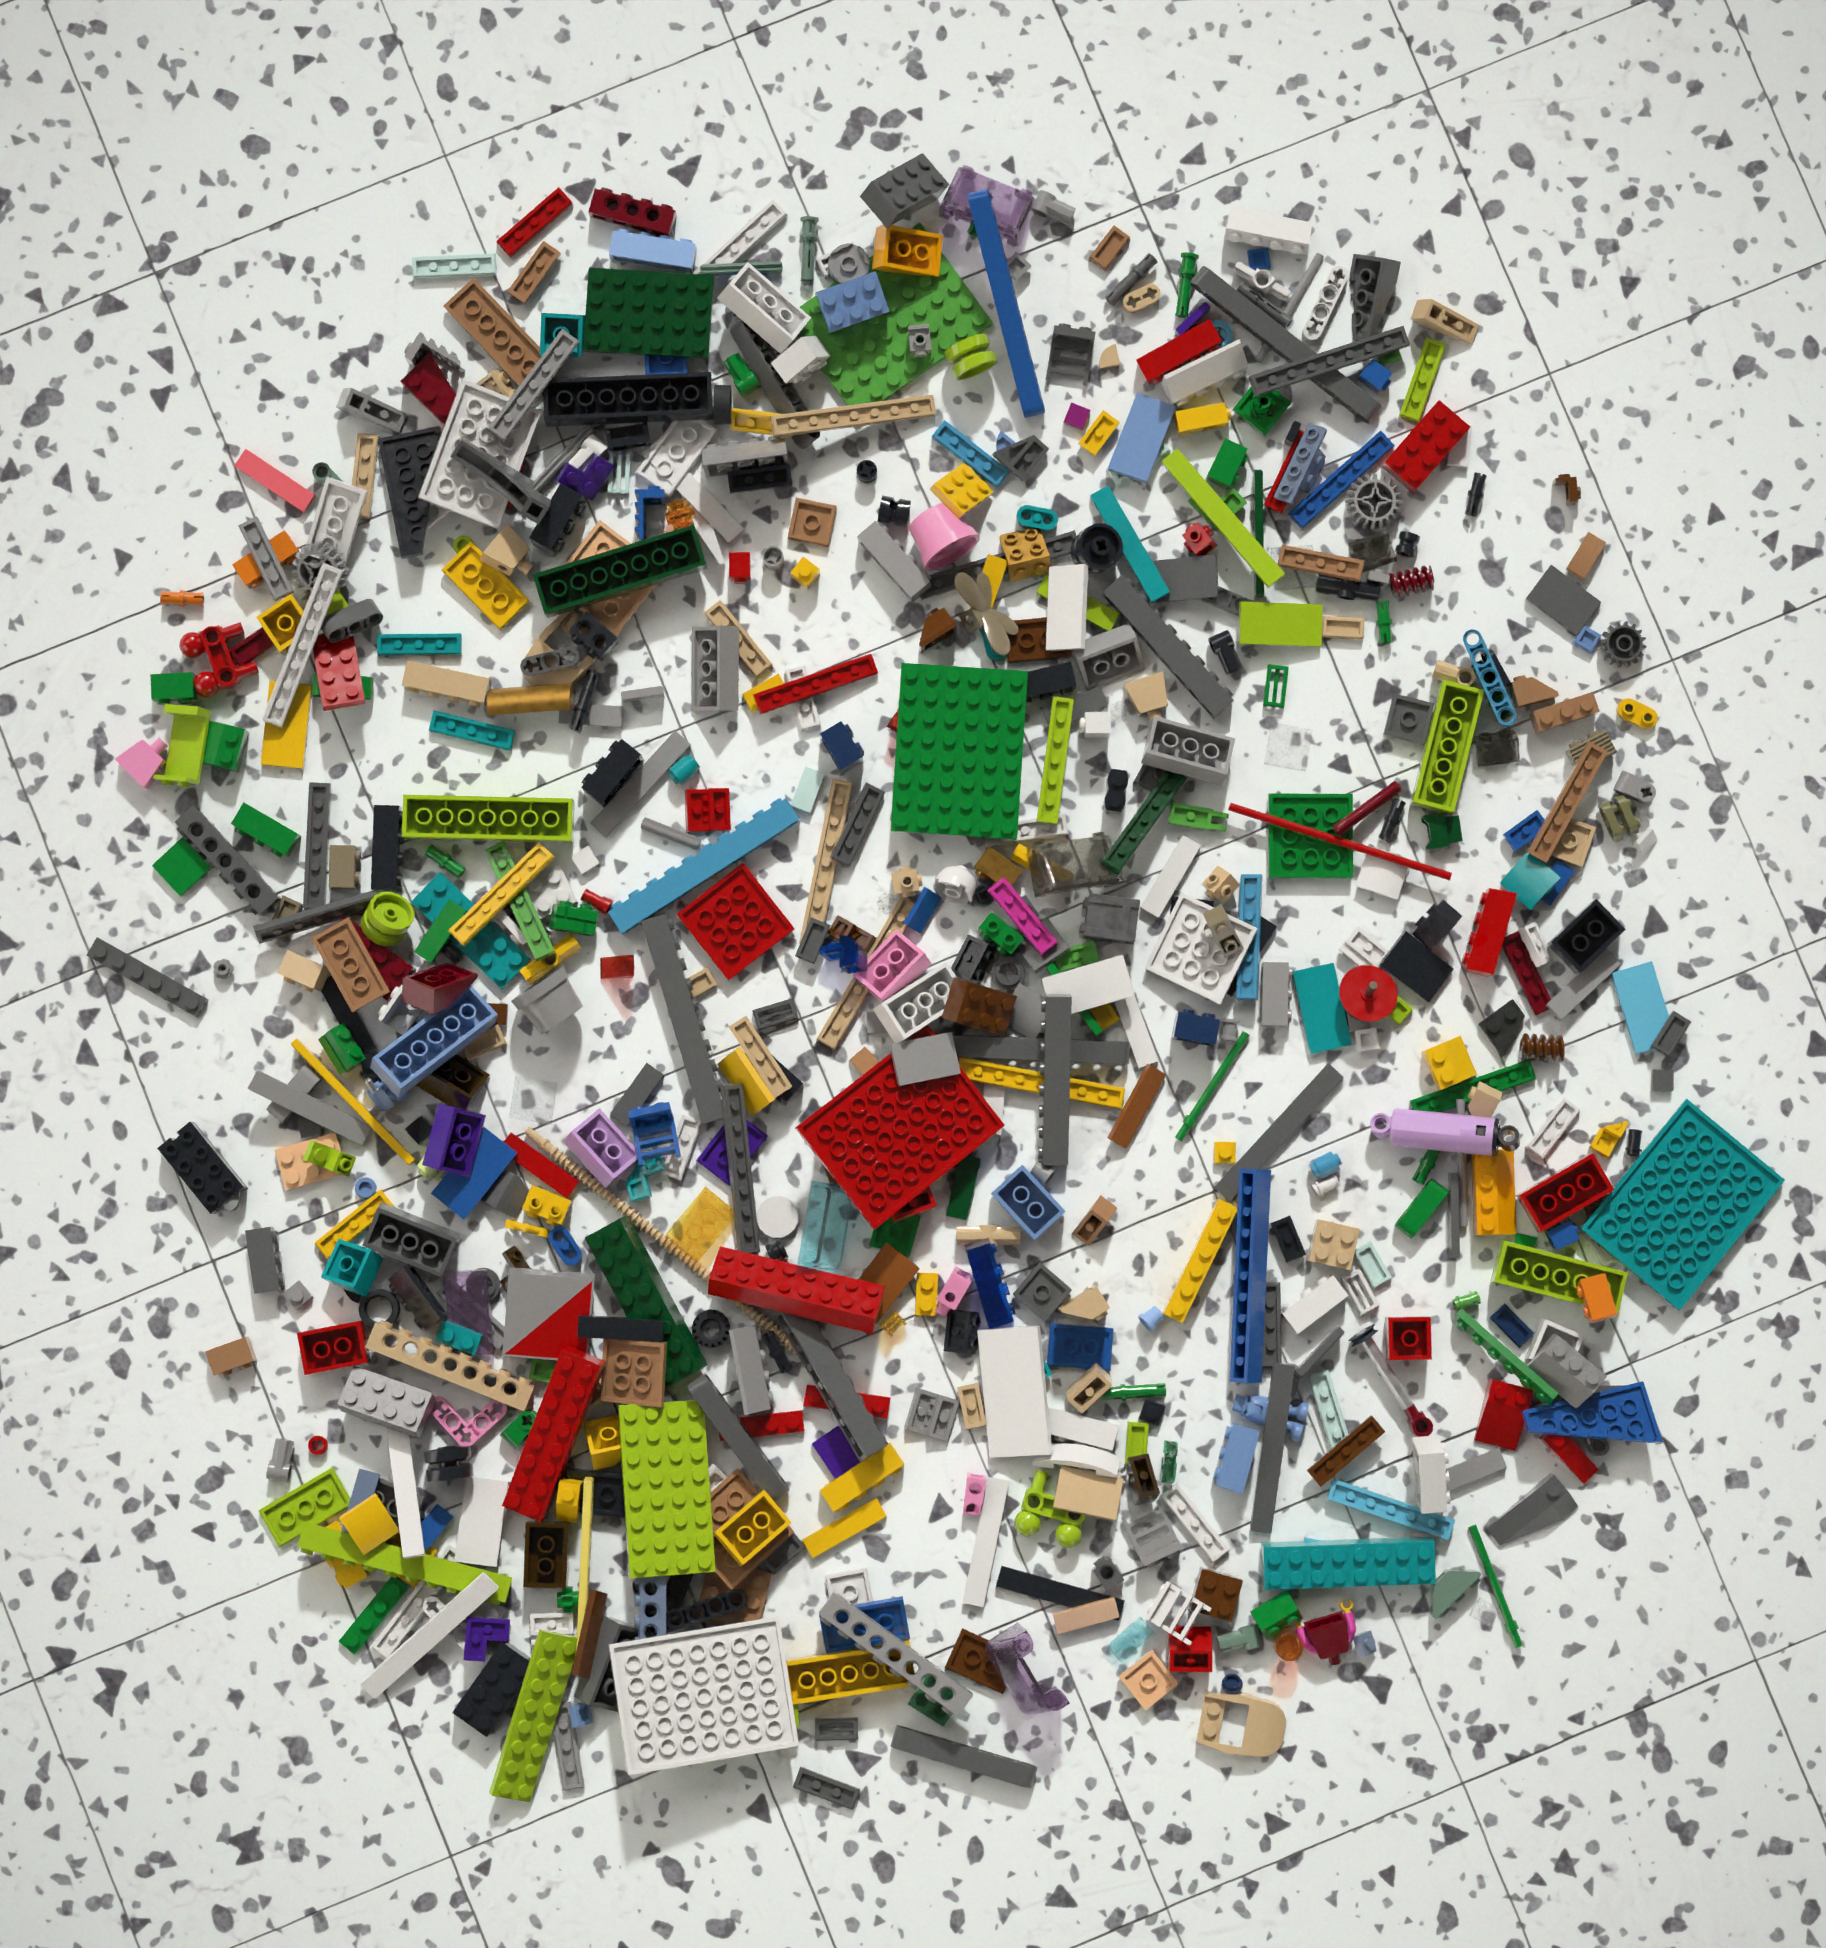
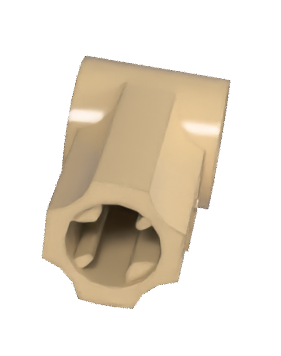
(1451, 673)

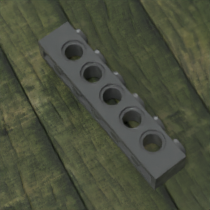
(194, 817)

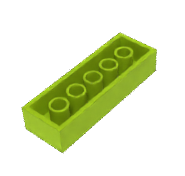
(1447, 747)
(1550, 1273)

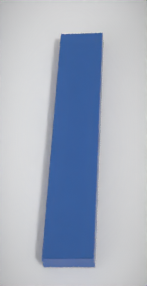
(1341, 479)

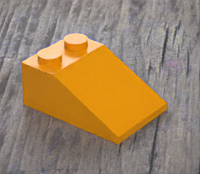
(907, 251)

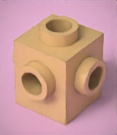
(1220, 885)
(907, 890)

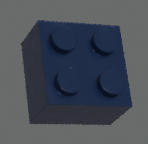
(842, 747)
(1195, 1028)

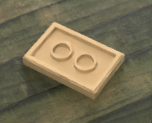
(1087, 1493)

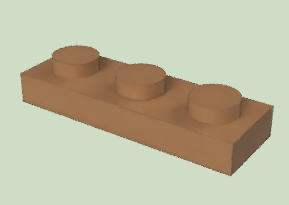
(534, 272)

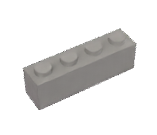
(894, 561)

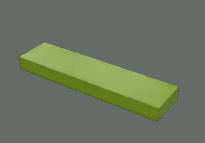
(1422, 380)
(1096, 612)

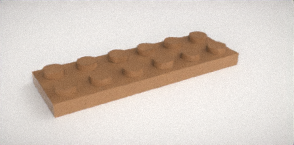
(494, 330)

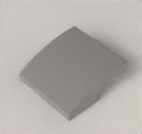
(1027, 1012)
(931, 1414)

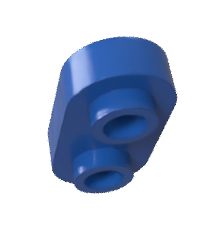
(564, 1246)

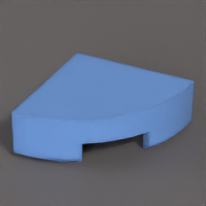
(1003, 441)

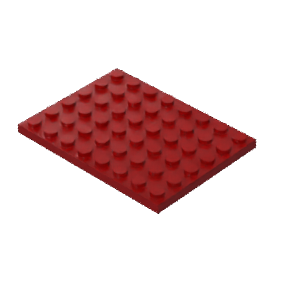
(897, 1140)

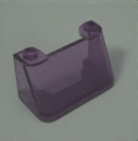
(1009, 204)
(1007, 1655)

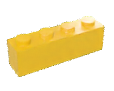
(861, 1477)

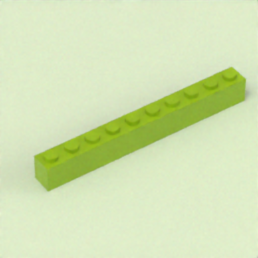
(390, 1559)

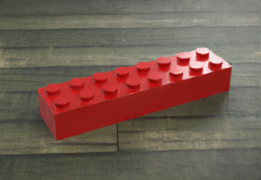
(796, 1290)
(554, 1433)

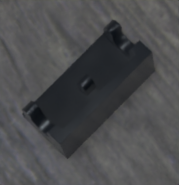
(628, 437)

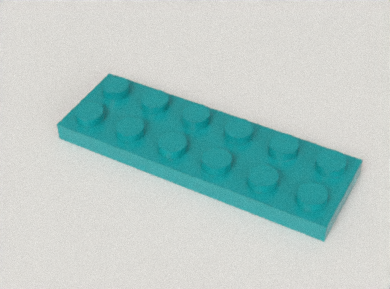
(487, 949)

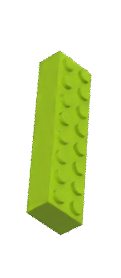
(488, 818)

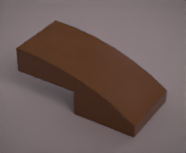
(844, 927)

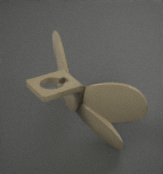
(995, 623)

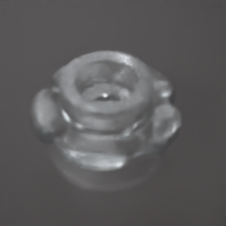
(1119, 706)
(881, 903)

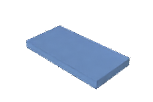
(1142, 438)

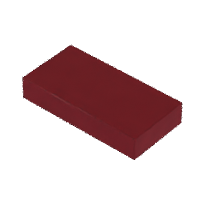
(251, 647)

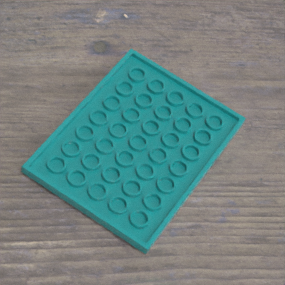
(1682, 1204)

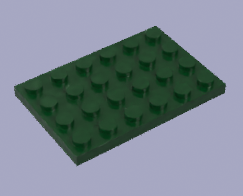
(648, 313)

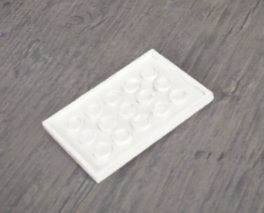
(456, 486)

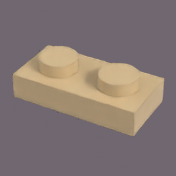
(971, 1405)

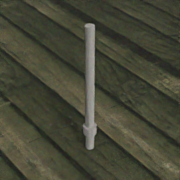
(1294, 298)
(1463, 1213)

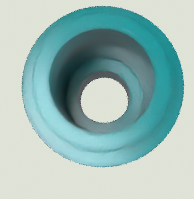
(683, 770)

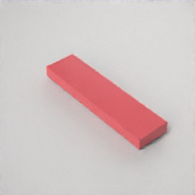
(275, 480)

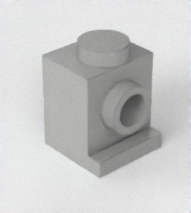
(919, 331)

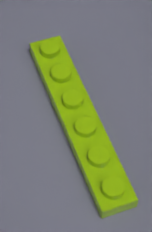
(1055, 760)

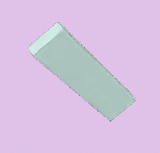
(454, 266)
(1328, 1407)

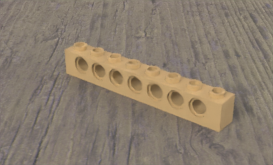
(437, 1368)

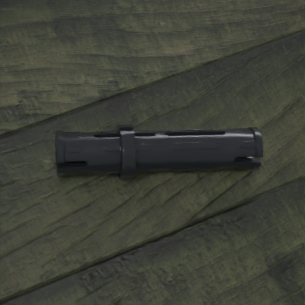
(582, 709)

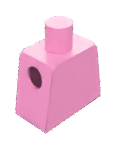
(143, 761)
(957, 1284)

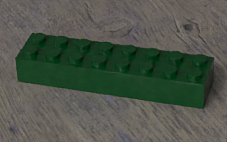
(620, 571)
(644, 1293)

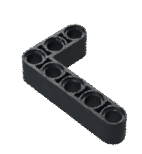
(685, 1611)

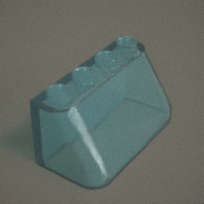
(824, 1227)

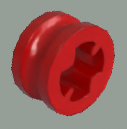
(316, 1439)

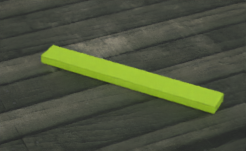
(1223, 518)

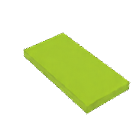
(1280, 624)
(308, 1503)

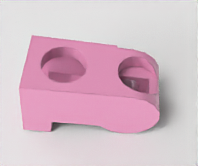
(974, 1494)

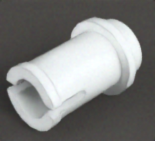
(1325, 1185)

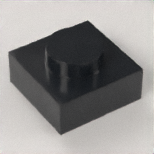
(1151, 1412)

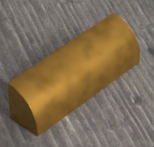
(530, 699)

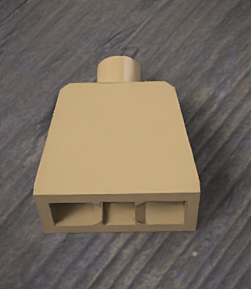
(507, 553)
(1148, 695)

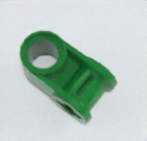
(517, 1430)

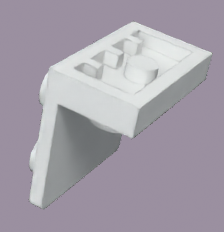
(398, 1014)

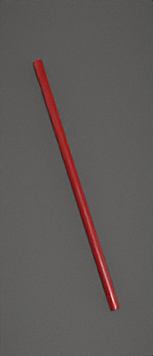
(1340, 841)

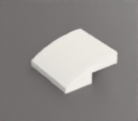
(1382, 877)

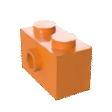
(1596, 1298)

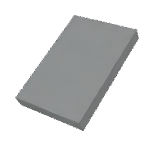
(925, 1059)

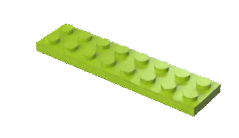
(534, 1716)

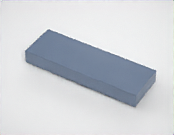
(363, 1488)

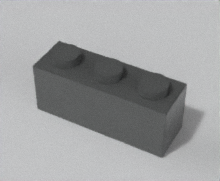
(264, 1259)

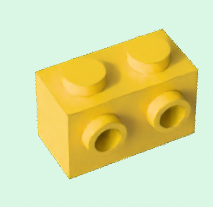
(547, 1205)

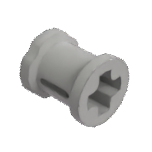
(1229, 1029)

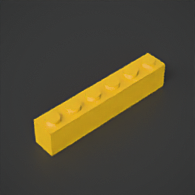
(1200, 1260)

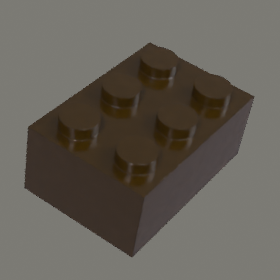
(546, 1554)

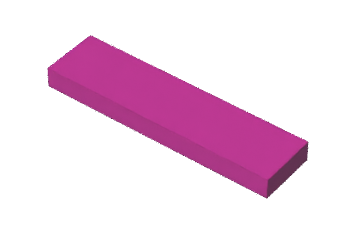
(1022, 916)

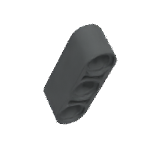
(351, 620)

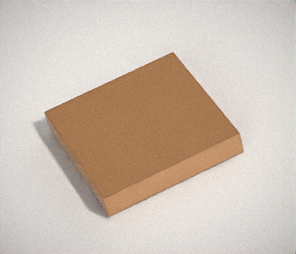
(812, 522)

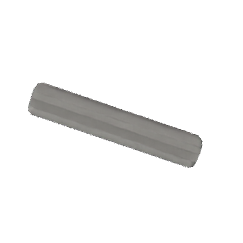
(670, 833)

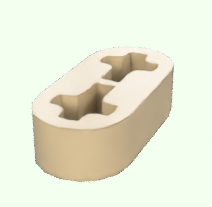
(1139, 294)

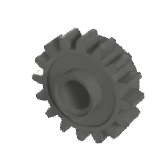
(1613, 650)

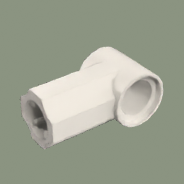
(589, 448)

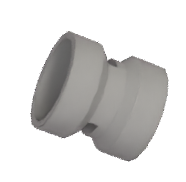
(772, 554)

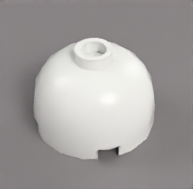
(956, 884)

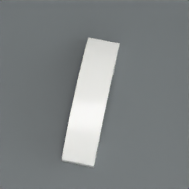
(1080, 1456)

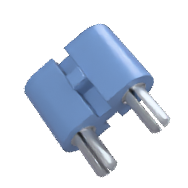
(382, 1095)

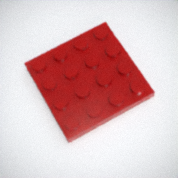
(735, 921)

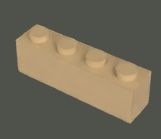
(446, 683)

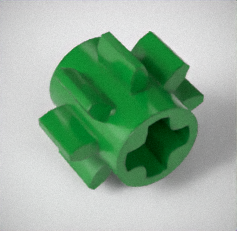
(567, 1599)

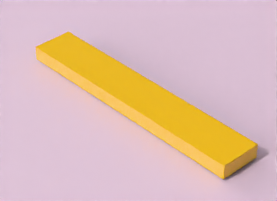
(501, 894)

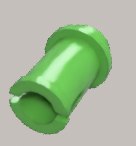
(1466, 1301)

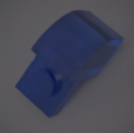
(850, 954)

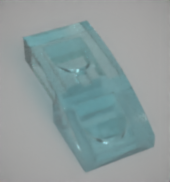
(1130, 1639)

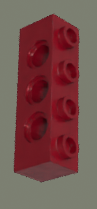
(620, 216)

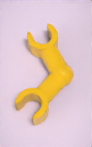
(526, 1228)

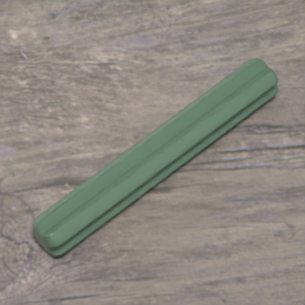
(734, 268)

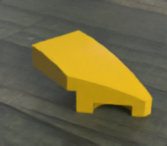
(1607, 1138)

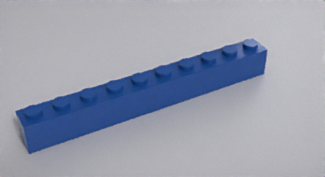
(1250, 1276)

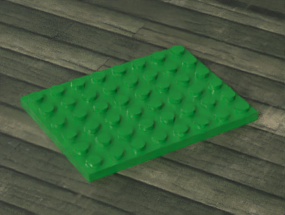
(959, 751)

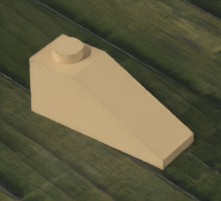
(1444, 320)

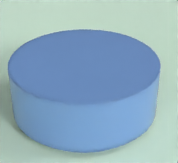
(365, 1187)

